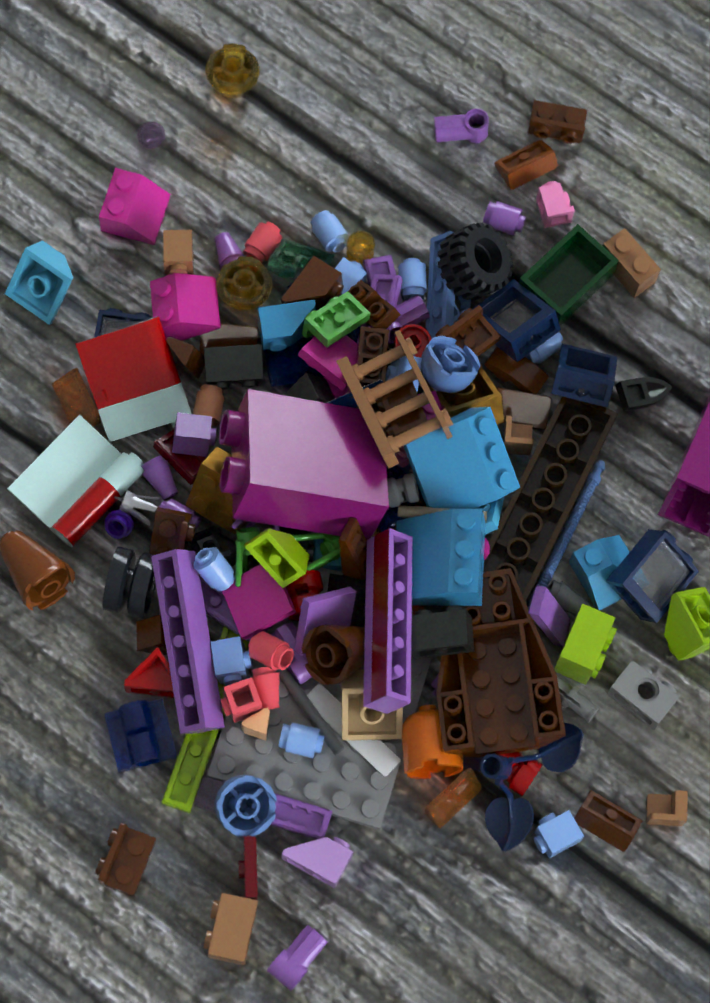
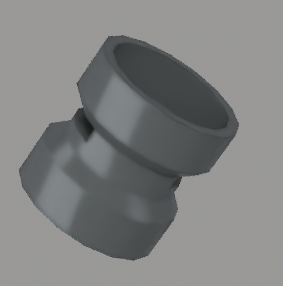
(402, 490)

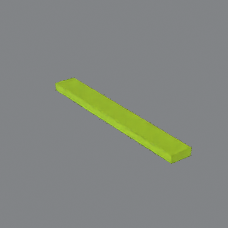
(193, 759)

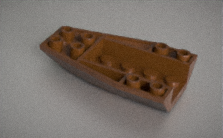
(506, 689)

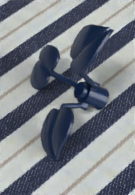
(510, 818)

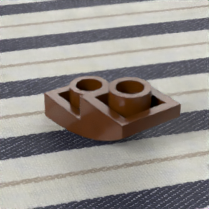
(381, 311)
(371, 344)
(523, 374)

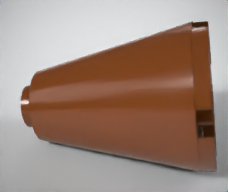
(35, 570)

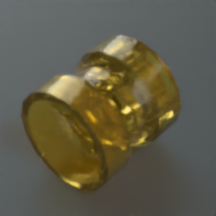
(362, 243)

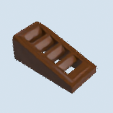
(353, 550)

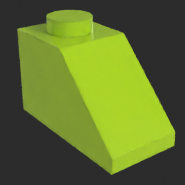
(279, 555)

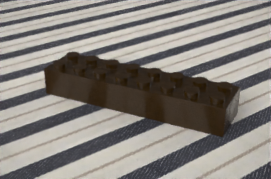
(548, 490)

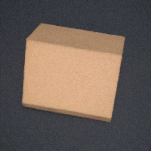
(257, 724)

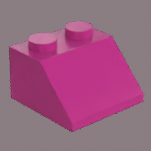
(133, 207)
(185, 304)

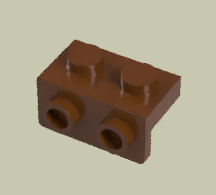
(472, 331)

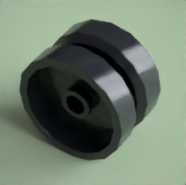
(130, 582)

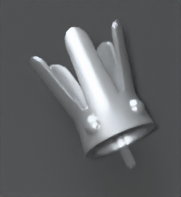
(132, 500)

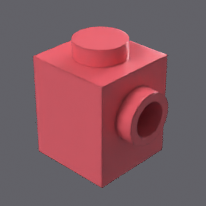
(241, 700)

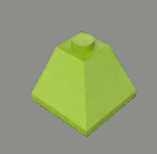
(688, 623)

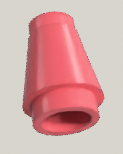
(267, 686)

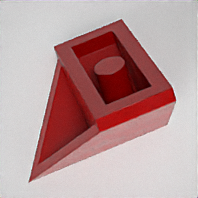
(151, 677)

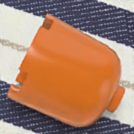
(424, 746)

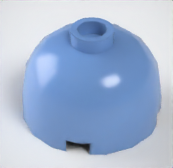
(448, 365)
(245, 805)

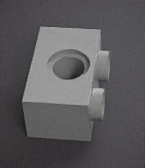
(626, 693)

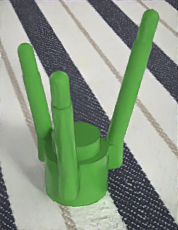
(329, 548)
(242, 564)

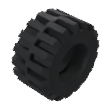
(475, 261)

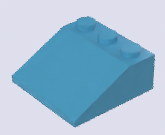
(466, 468)
(447, 557)

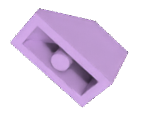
(320, 858)

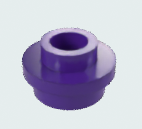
(115, 529)

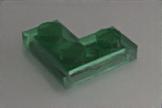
(291, 256)

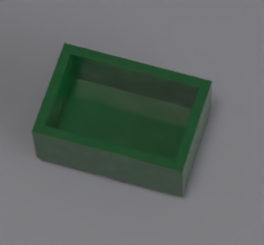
(570, 272)

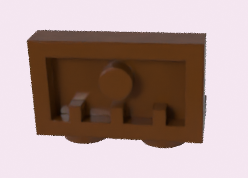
(557, 122)
(395, 398)
(171, 531)
(125, 860)

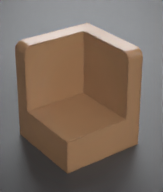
(517, 437)
(667, 809)

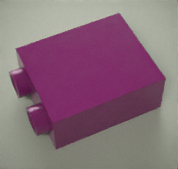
(302, 465)

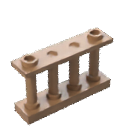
(378, 421)

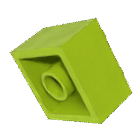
(587, 638)

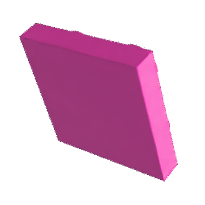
(325, 359)
(257, 602)

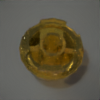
(232, 70)
(244, 284)

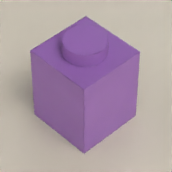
(193, 434)

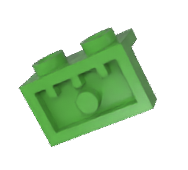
(335, 319)

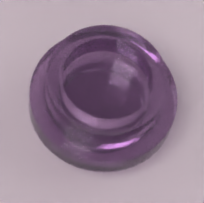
(151, 135)

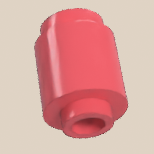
(262, 241)
(270, 651)

